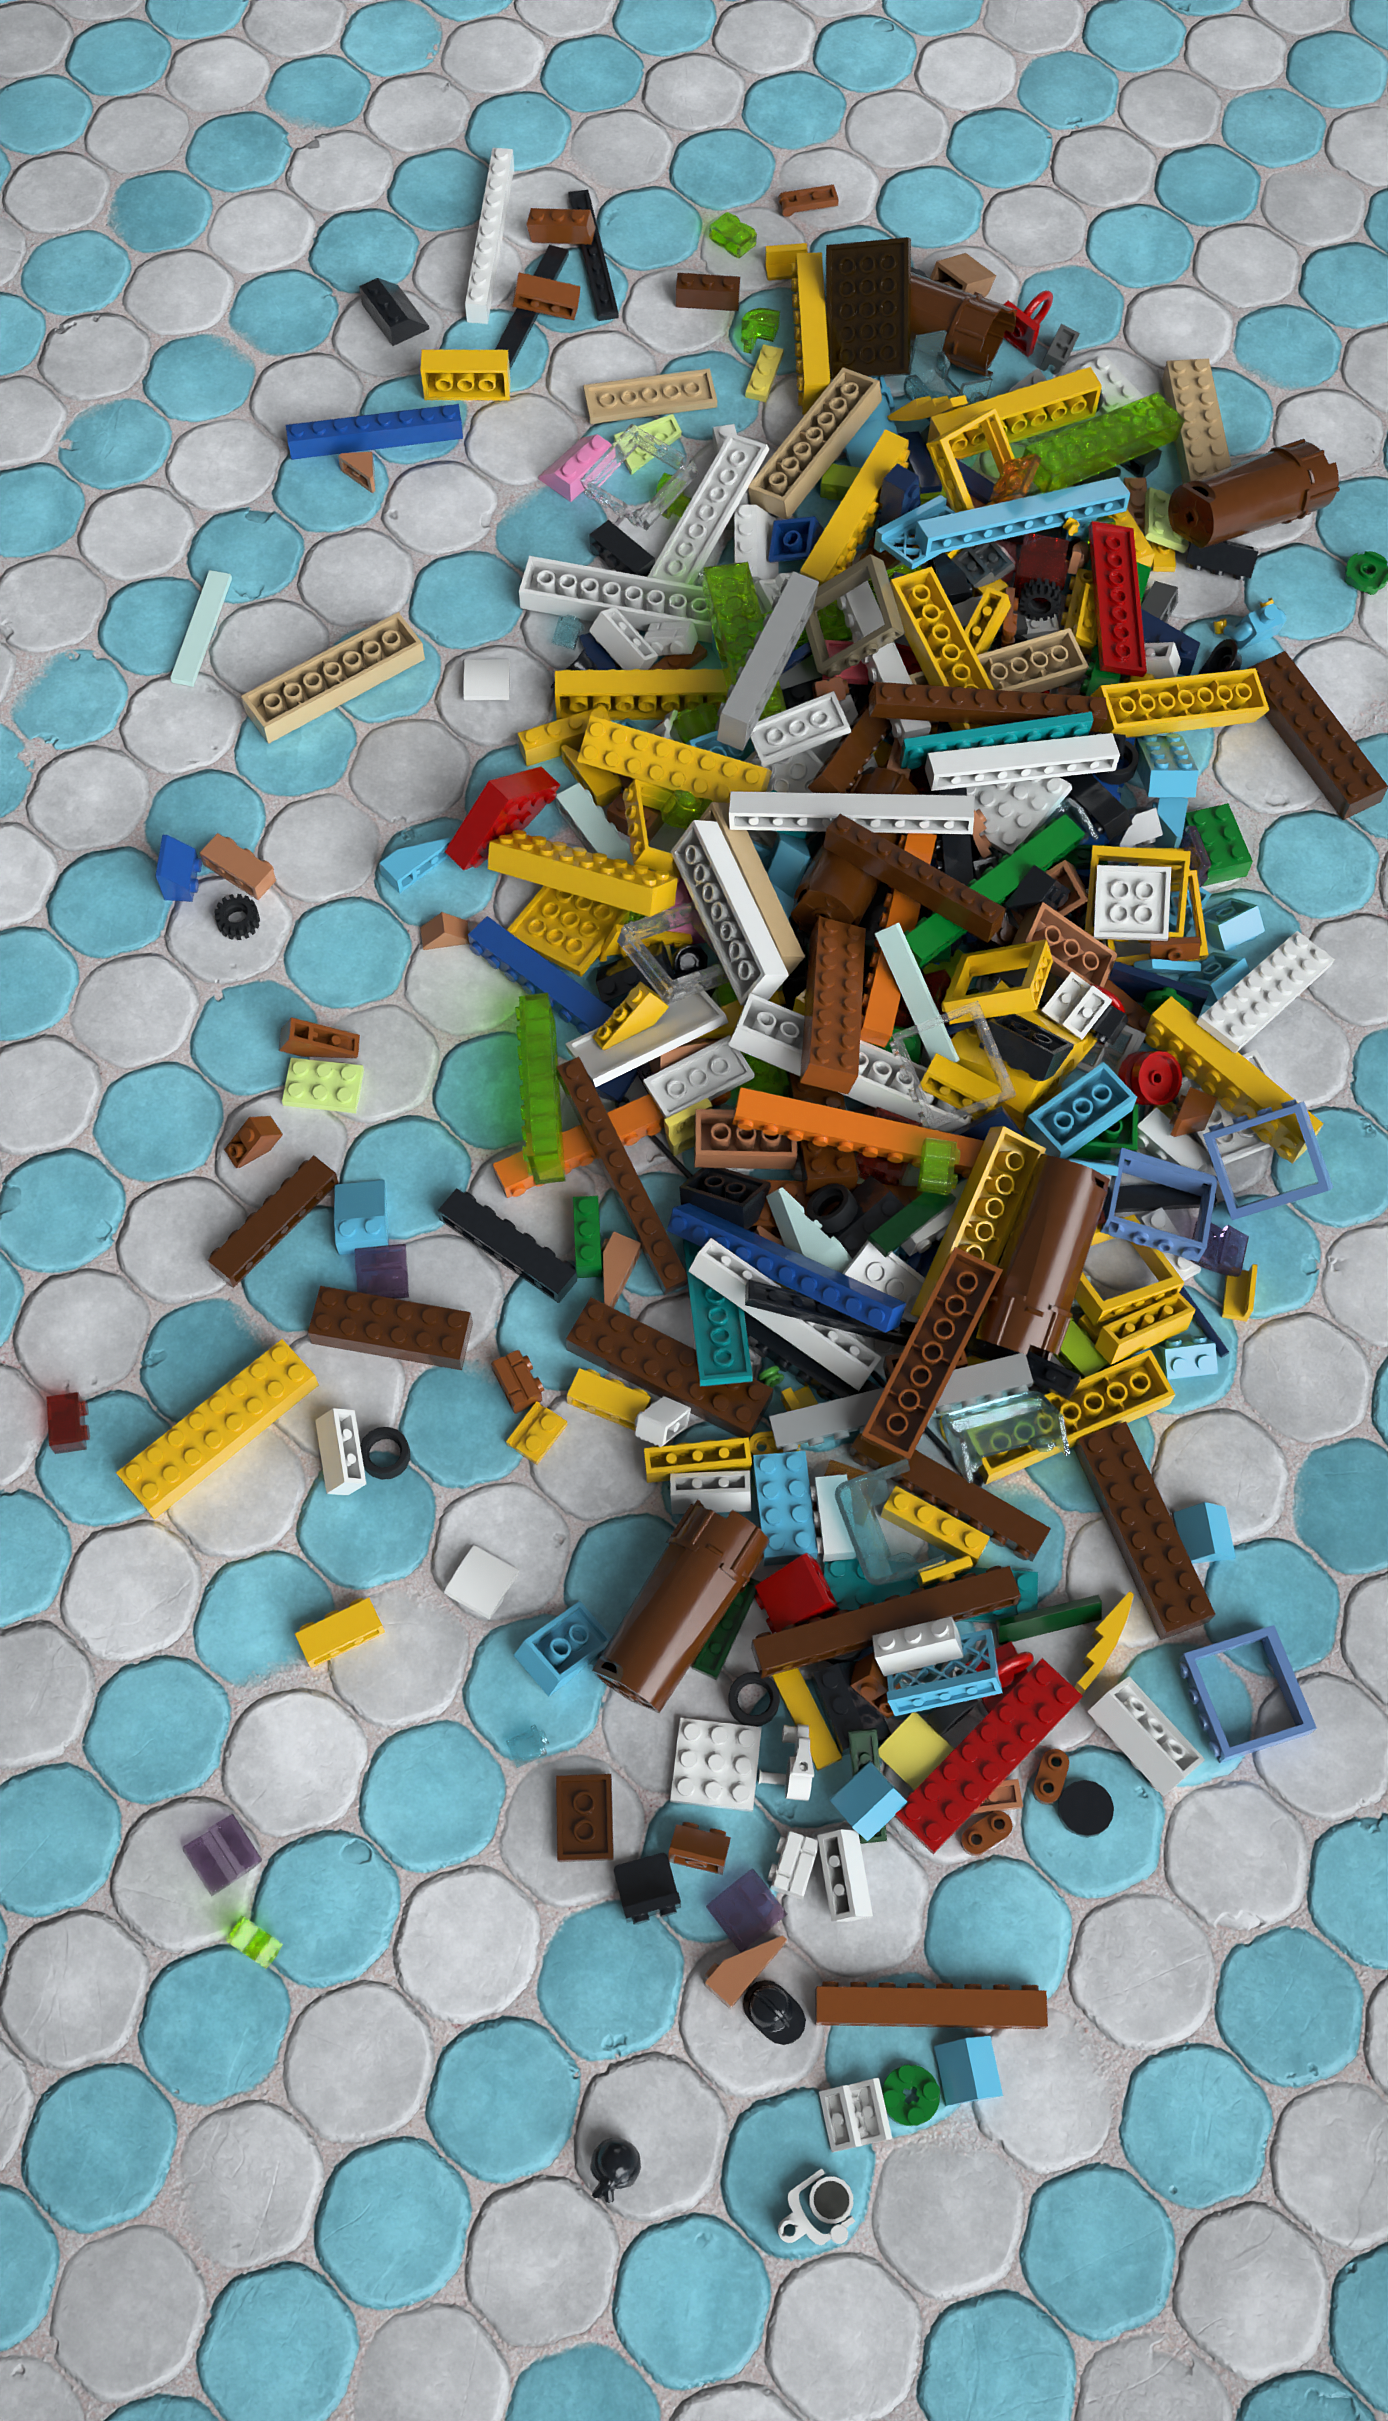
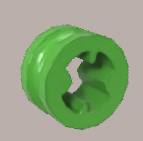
(771, 1376)

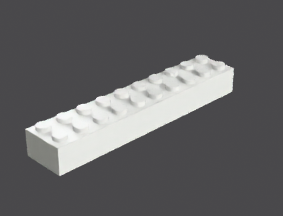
(586, 591)
(777, 1038)

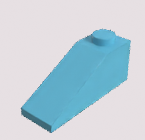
(413, 862)

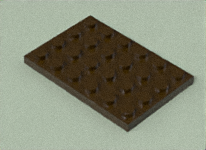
(869, 307)

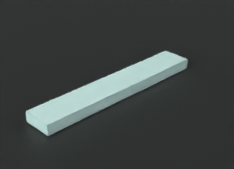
(201, 628)
(915, 991)

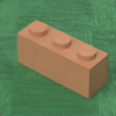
(238, 866)

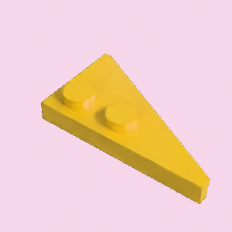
(612, 947)

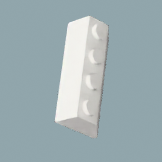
(753, 541)
(1145, 1736)

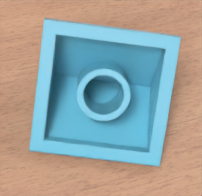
(1205, 1532)
(868, 1801)
(968, 2070)

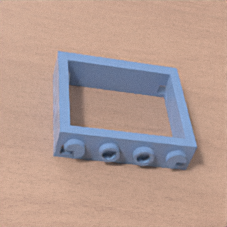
(1172, 1176)
(1324, 1182)
(1286, 1679)

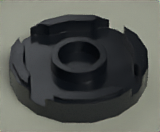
(1085, 1808)

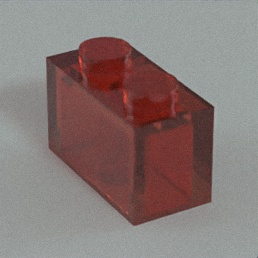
(67, 1422)

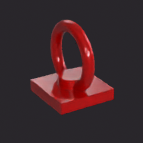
(1027, 329)
(1010, 1668)

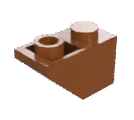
(1194, 1112)
(253, 1140)
(872, 1684)

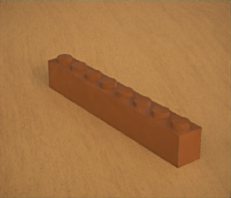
(931, 2006)

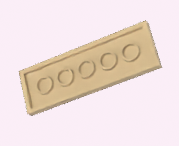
(650, 396)

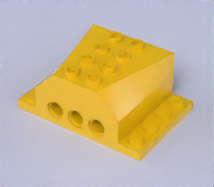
(1029, 1092)

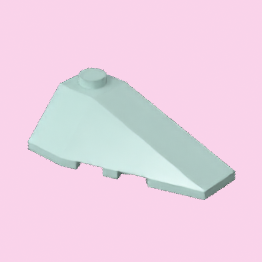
(803, 1234)

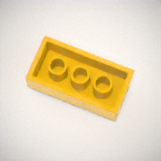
(465, 374)

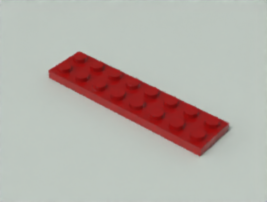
(1117, 599)
(987, 1755)

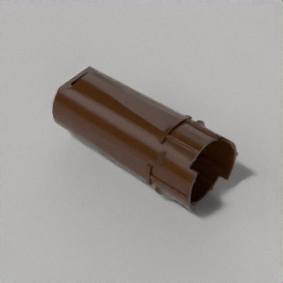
(972, 322)
(1254, 494)
(835, 886)
(1044, 1258)
(680, 1604)

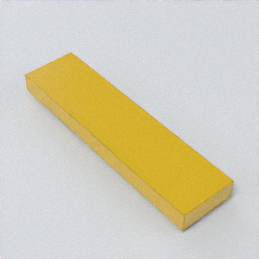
(805, 1711)

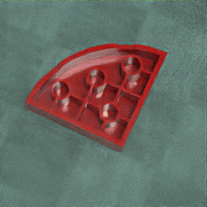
(501, 808)

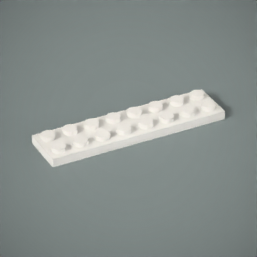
(709, 510)
(1265, 992)

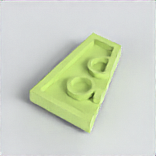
(664, 429)

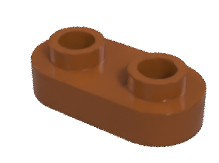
(1050, 1775)
(987, 1832)

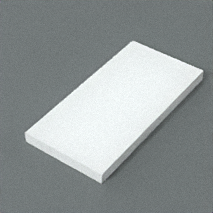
(678, 1025)

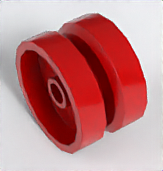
(1151, 1076)

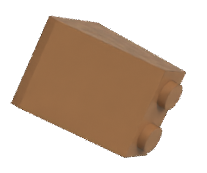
(964, 273)

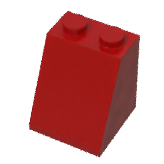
(795, 1594)

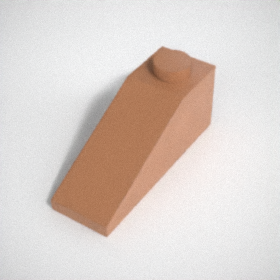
(619, 1260)
(738, 1972)

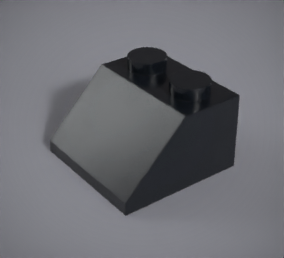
(1037, 888)

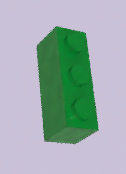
(587, 1236)

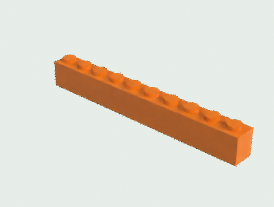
(883, 993)
(630, 1122)
(845, 1129)

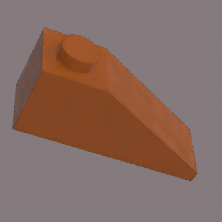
(316, 1040)

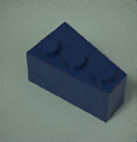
(898, 495)
(1160, 632)

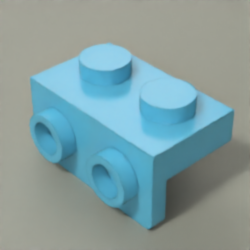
(1189, 1357)

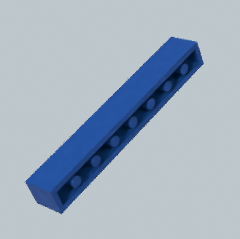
(374, 431)
(538, 976)

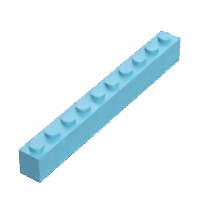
(1021, 516)

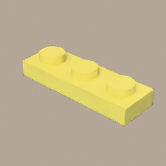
(764, 373)

